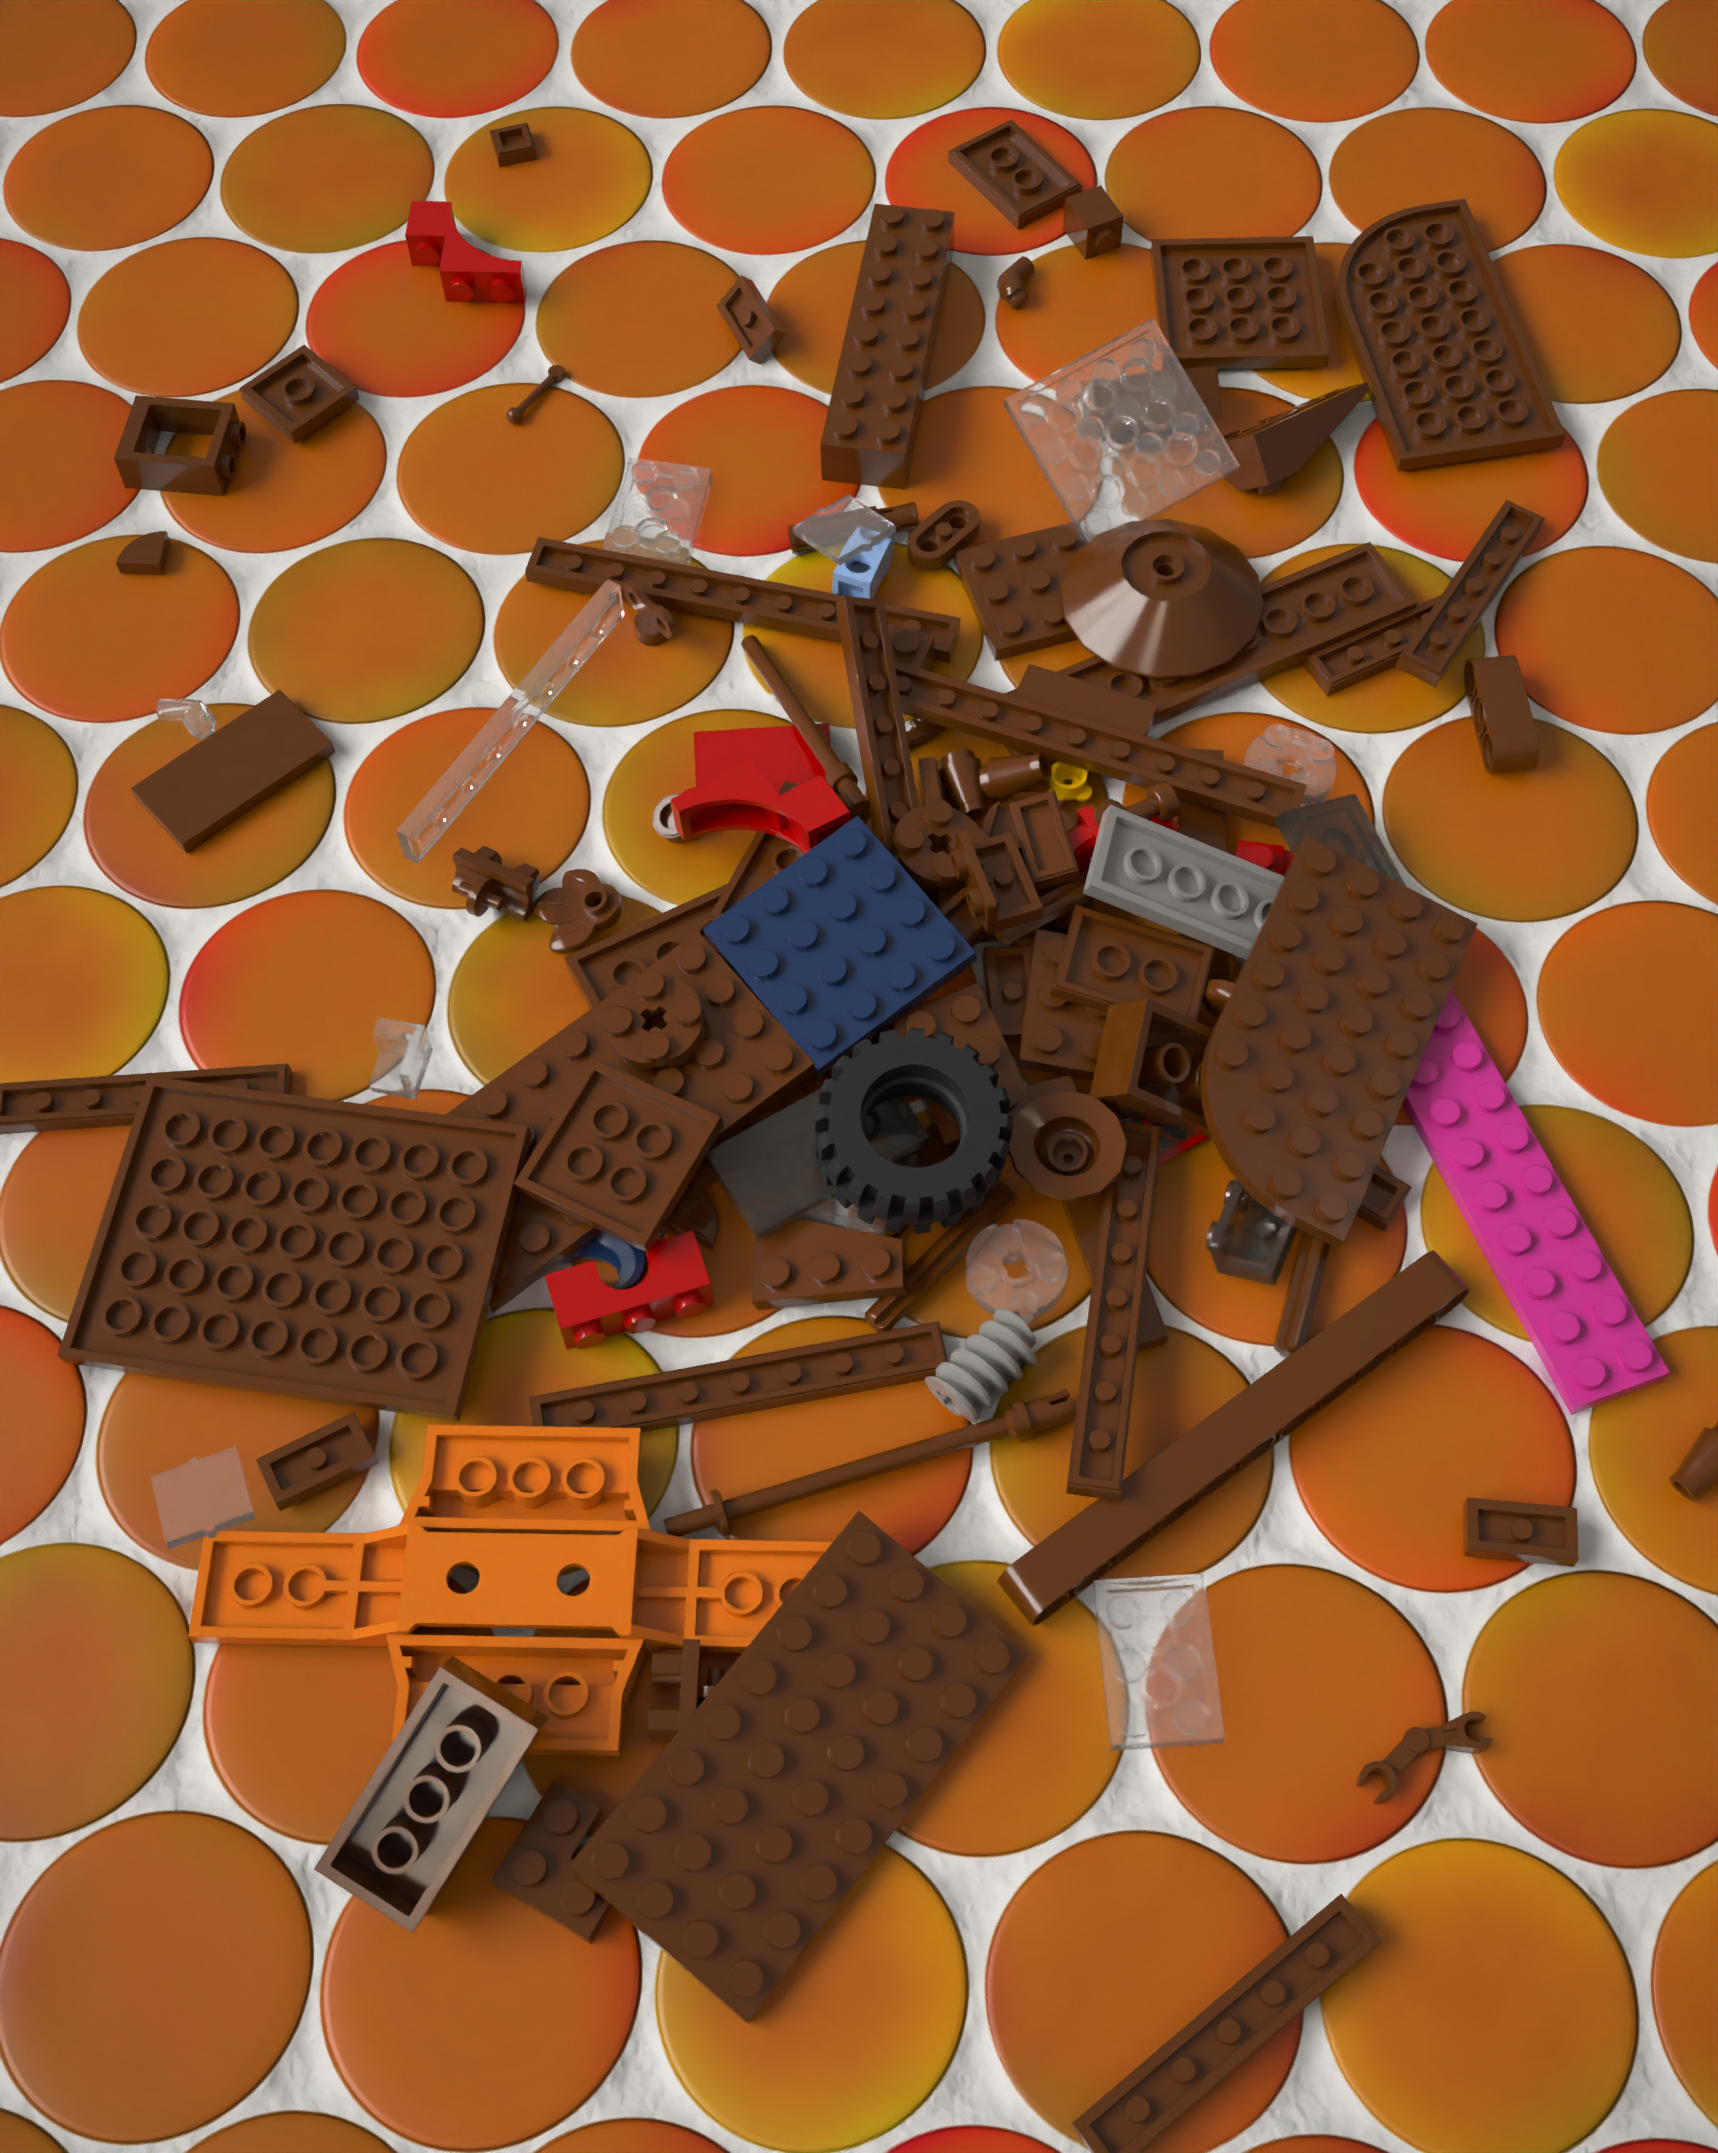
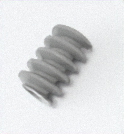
(983, 1365)

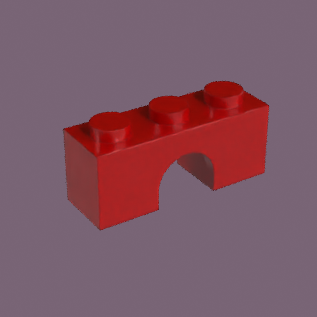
(593, 1311)

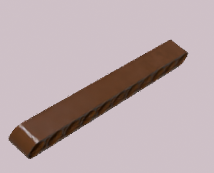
(1232, 1438)

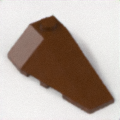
(1289, 439)

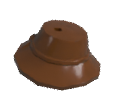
(1064, 1127)

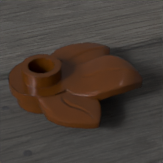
(575, 909)

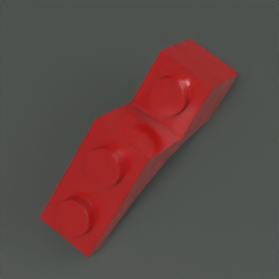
(463, 270)
(748, 801)

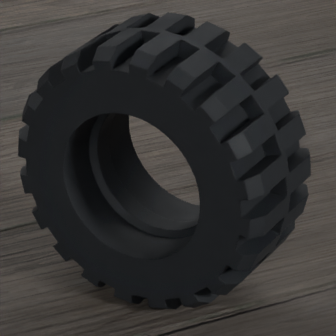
(923, 1069)

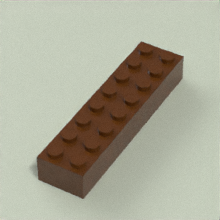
(888, 347)

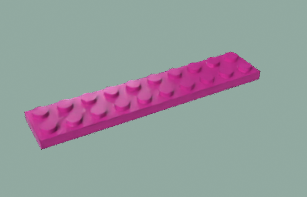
(1526, 1221)

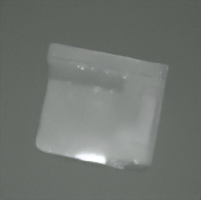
(401, 1058)

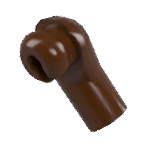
(1011, 279)

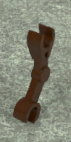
(1418, 1740)

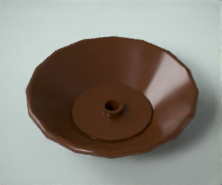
(1162, 599)

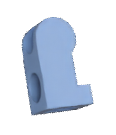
(864, 572)

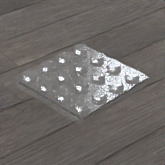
(1121, 432)

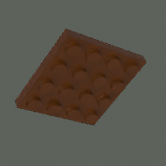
(1240, 302)

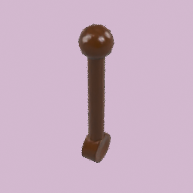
(555, 375)

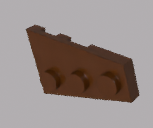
(825, 1264)

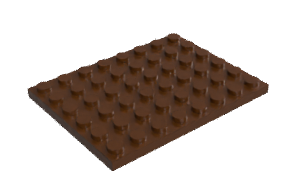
(299, 1247)

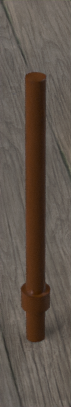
(838, 773)

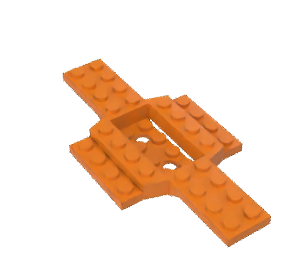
(520, 1513)

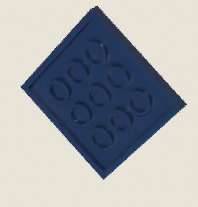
(840, 944)

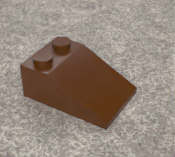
(1152, 1065)

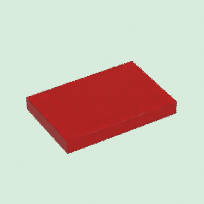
(776, 751)

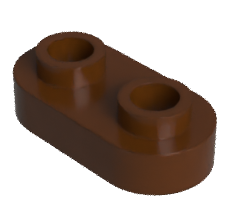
(935, 539)

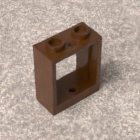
(175, 473)

